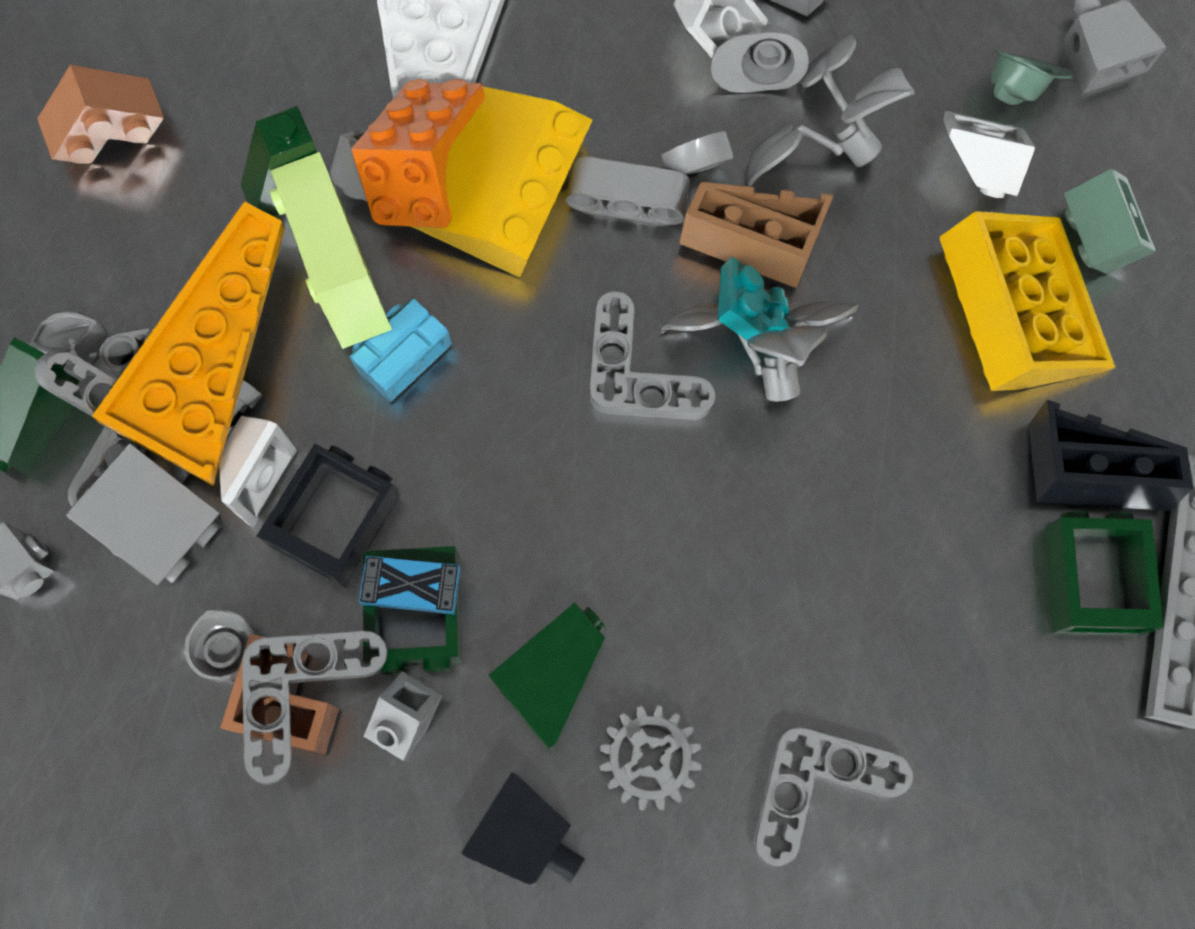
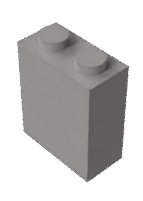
(145, 516)

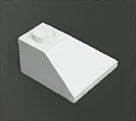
(719, 20)
(992, 152)
(253, 466)

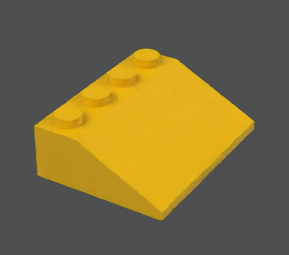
(508, 176)
(1024, 300)

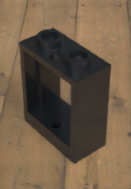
(297, 494)

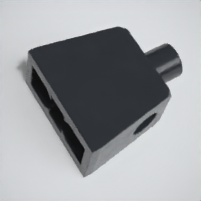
(523, 836)

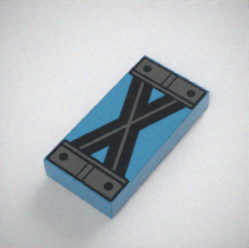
(410, 585)

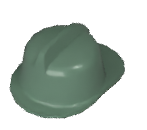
(1023, 77)

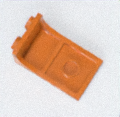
(408, 149)

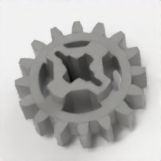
(663, 776)

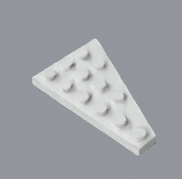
(436, 38)

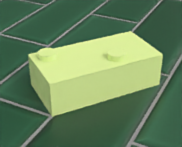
(329, 250)

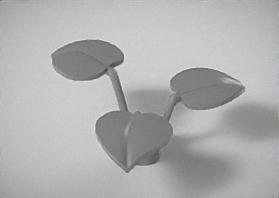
(852, 133)
(782, 349)

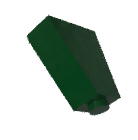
(274, 143)
(27, 410)
(551, 672)

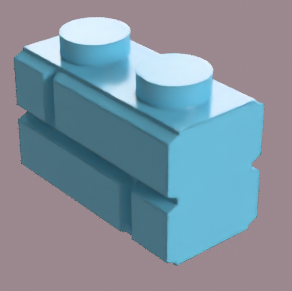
(402, 354)

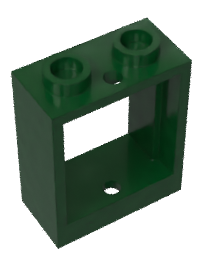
(1063, 576)
(433, 657)

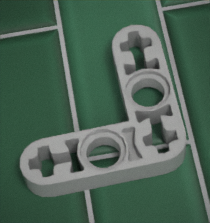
(632, 383)
(64, 389)
(277, 686)
(819, 766)

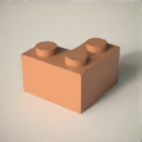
(97, 107)
(310, 719)

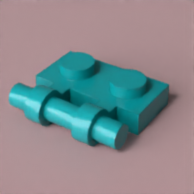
(746, 305)

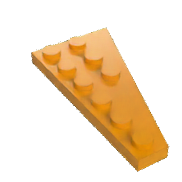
(191, 367)

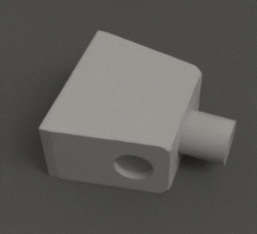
(1109, 43)

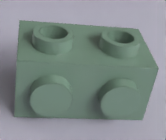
(1108, 222)

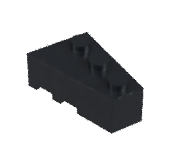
(1103, 466)

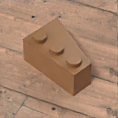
(755, 228)

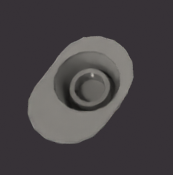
(760, 61)

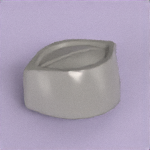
(699, 154)
(72, 334)
(217, 645)

